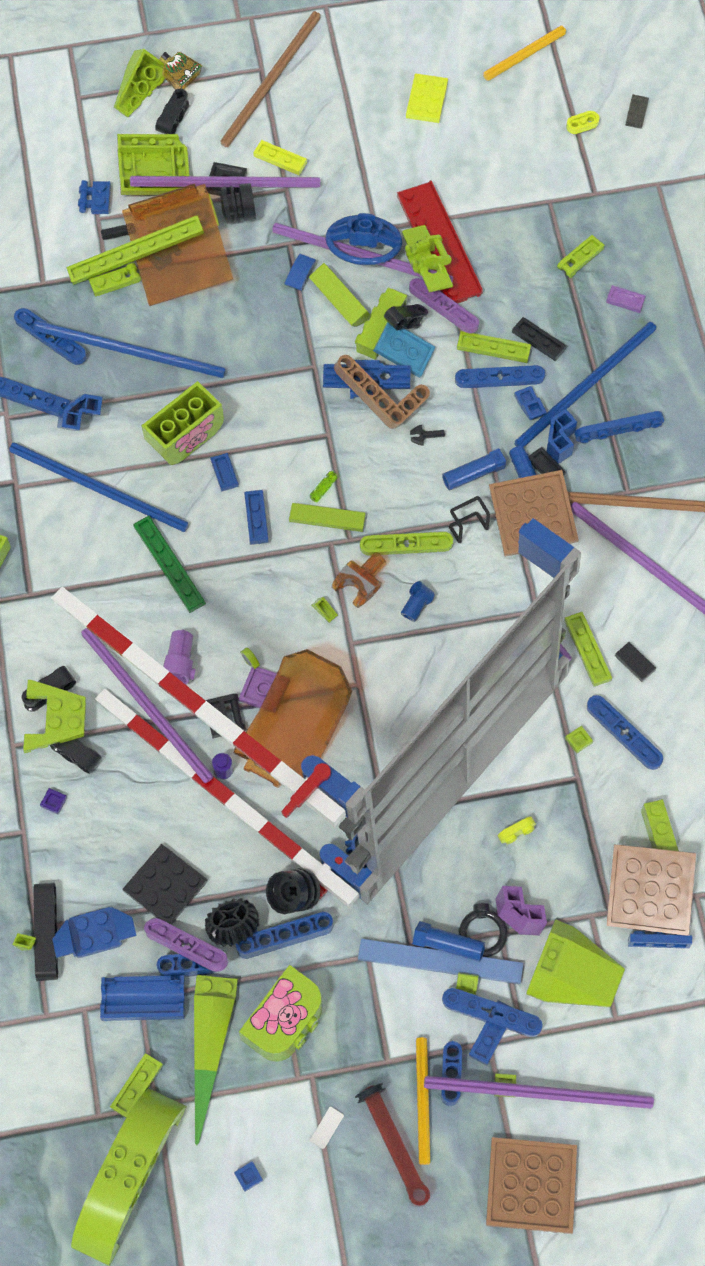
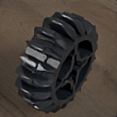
(232, 922)

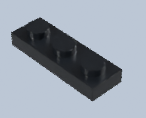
(539, 338)

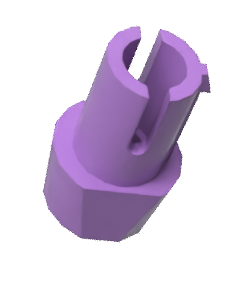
(178, 656)

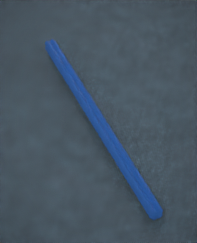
(129, 349)
(586, 384)
(99, 487)

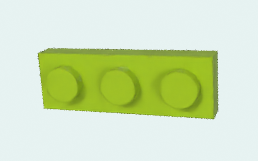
(136, 1084)

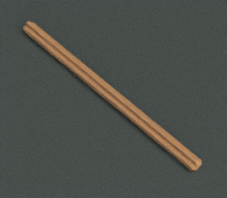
(270, 79)
(636, 501)

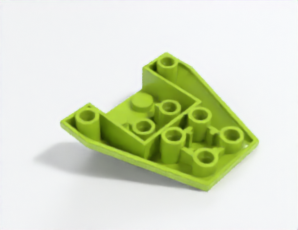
(574, 970)

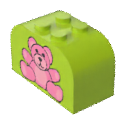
(184, 424)
(284, 1017)

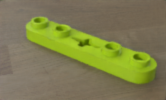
(420, 543)

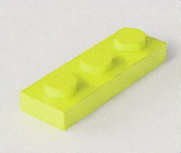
(280, 157)

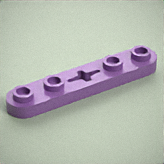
(452, 312)
(173, 938)

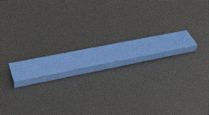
(439, 961)

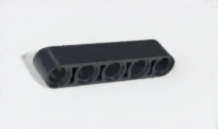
(44, 930)

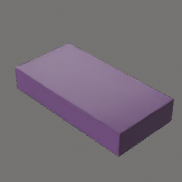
(625, 299)

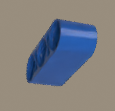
(176, 970)
(451, 1063)

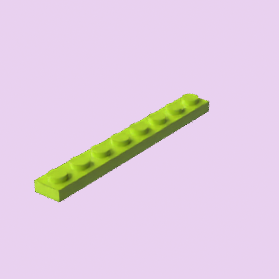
(135, 250)

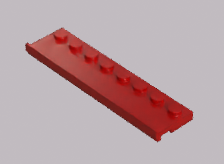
(425, 208)

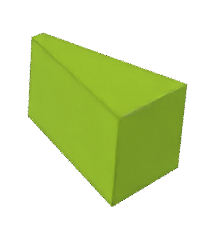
(324, 609)
(24, 942)

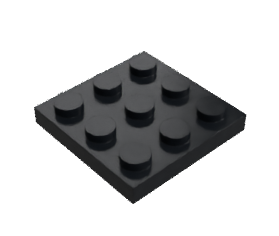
(165, 885)

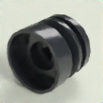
(238, 203)
(293, 891)

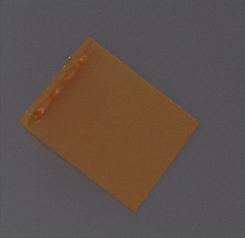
(189, 264)

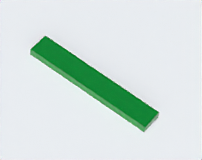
(169, 564)

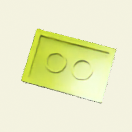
(426, 98)

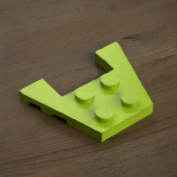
(63, 716)

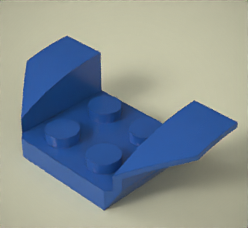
(93, 933)

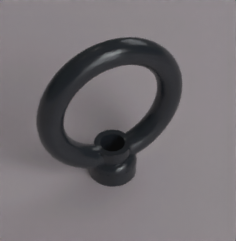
(483, 911)

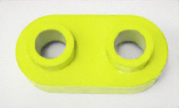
(582, 123)
(511, 833)

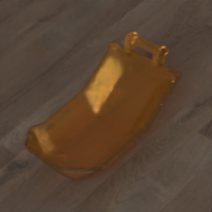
(299, 711)

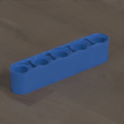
(295, 935)

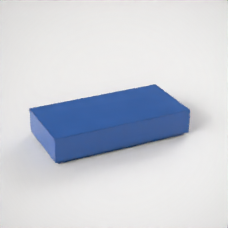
(224, 472)

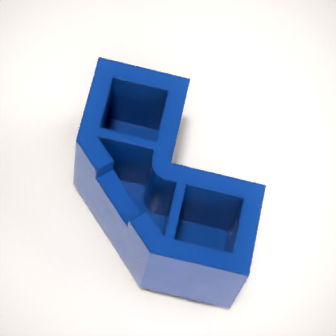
(71, 414)
(559, 444)

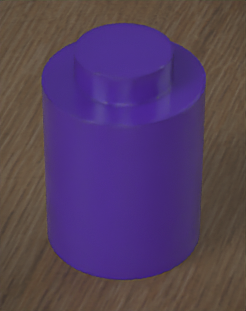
(222, 766)

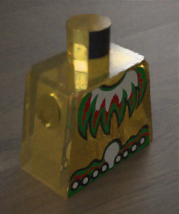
(179, 69)

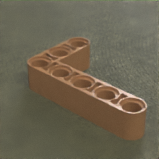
(379, 395)

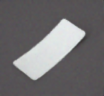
(326, 1127)

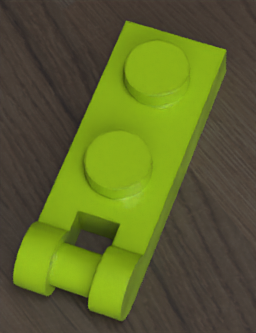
(581, 256)
(115, 280)

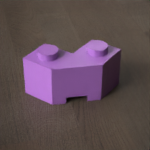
(522, 917)

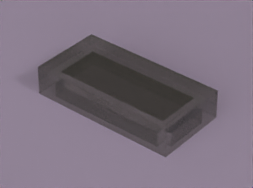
(637, 111)

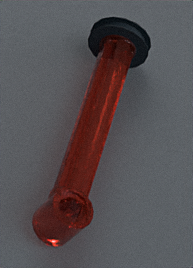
(394, 1143)

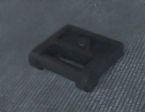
(219, 702)

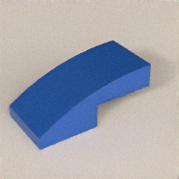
(299, 272)
(530, 403)

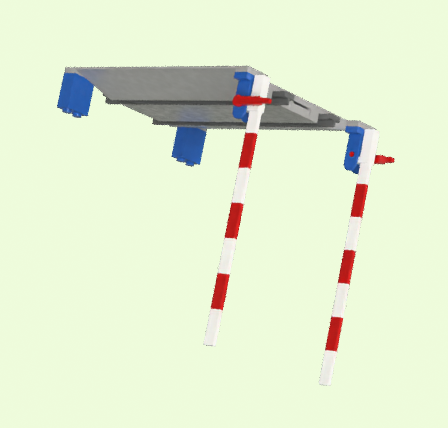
(424, 775)

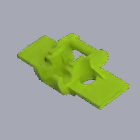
(419, 255)

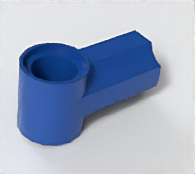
(420, 596)

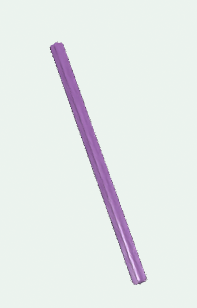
(221, 181)
(346, 248)
(639, 556)
(147, 706)
(538, 1092)

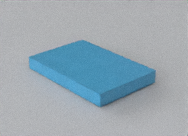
(404, 349)

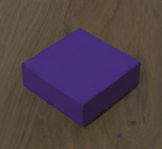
(53, 801)

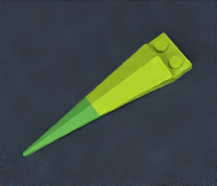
(212, 1015)

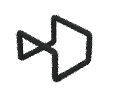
(458, 521)

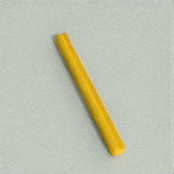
(524, 53)
(422, 1101)

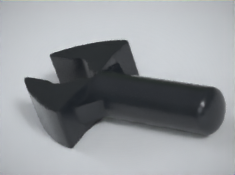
(424, 434)

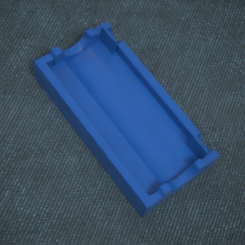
(142, 998)

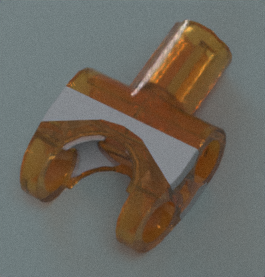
(361, 577)

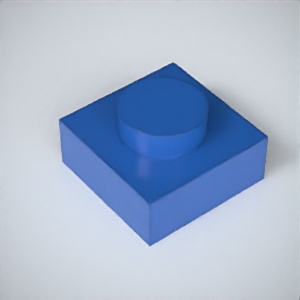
(248, 1176)

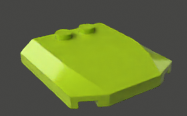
(150, 157)

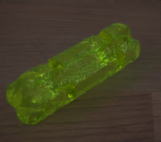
(323, 486)

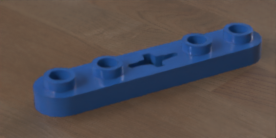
(66, 348)
(517, 376)
(44, 401)
(619, 426)
(638, 746)
(512, 1018)

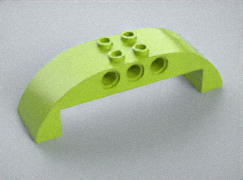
(124, 1175)

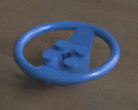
(364, 231)

